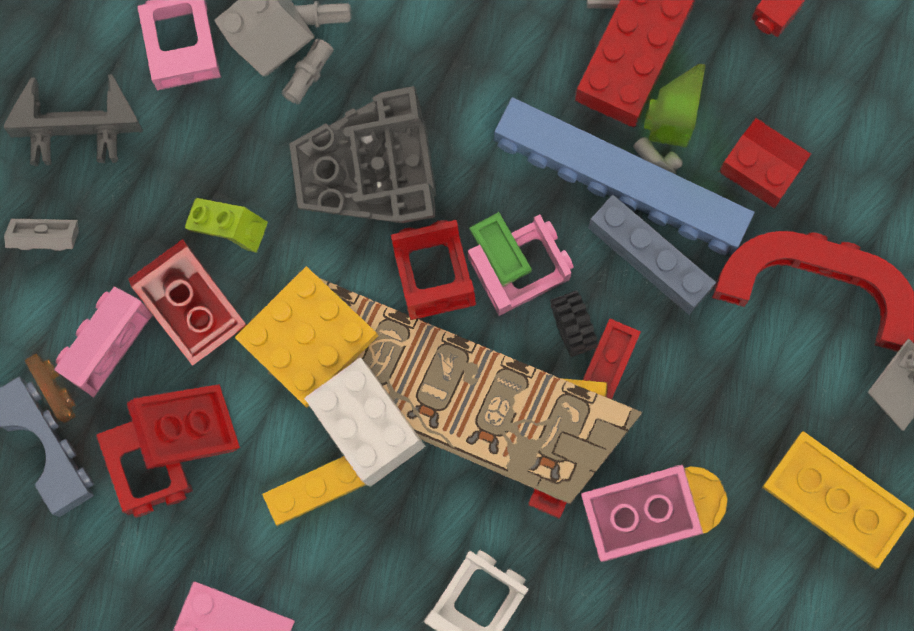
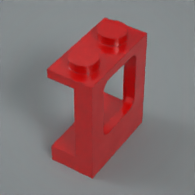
(440, 298)
(123, 440)

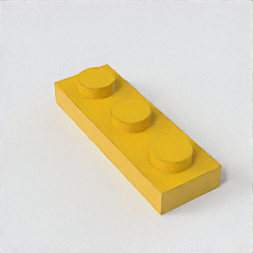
(312, 490)

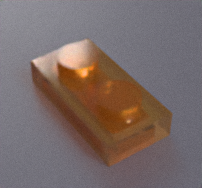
(58, 399)

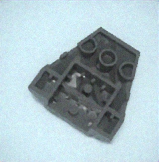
(369, 162)

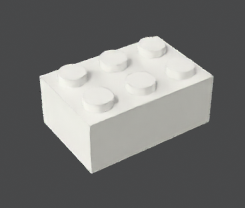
(364, 422)

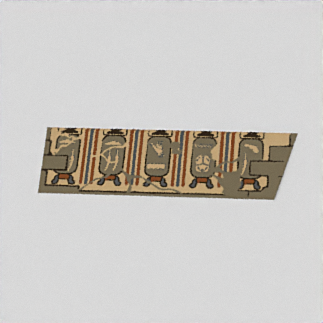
(490, 403)

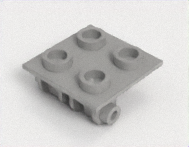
(895, 387)

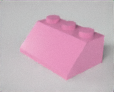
(102, 340)

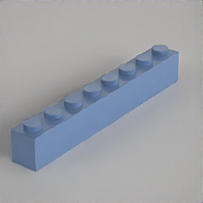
(626, 176)

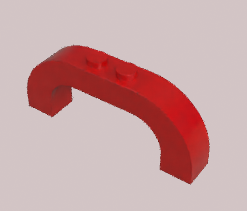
(829, 259)

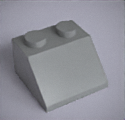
(264, 32)

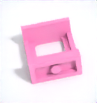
(183, 64)
(509, 297)

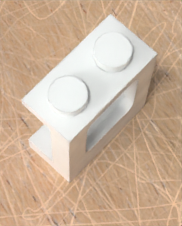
(447, 618)

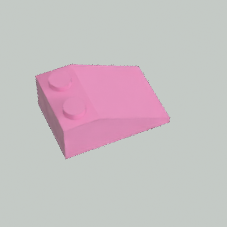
(216, 611)

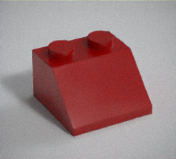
(764, 163)

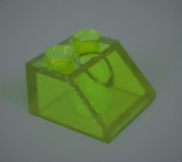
(675, 110)

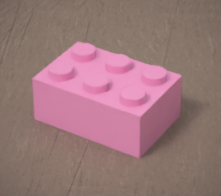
(642, 513)

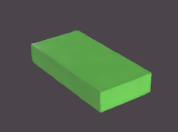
(501, 249)

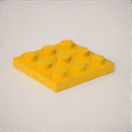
(306, 335)

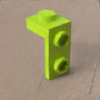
(228, 222)

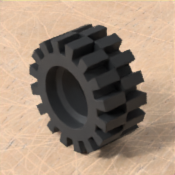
(574, 323)

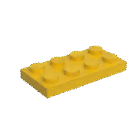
(839, 500)

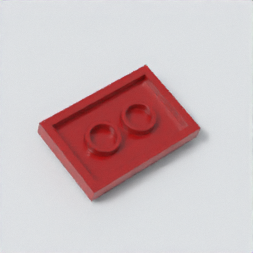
(183, 426)

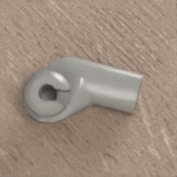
(650, 154)

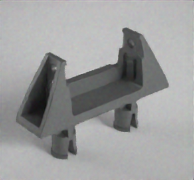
(27, 122)

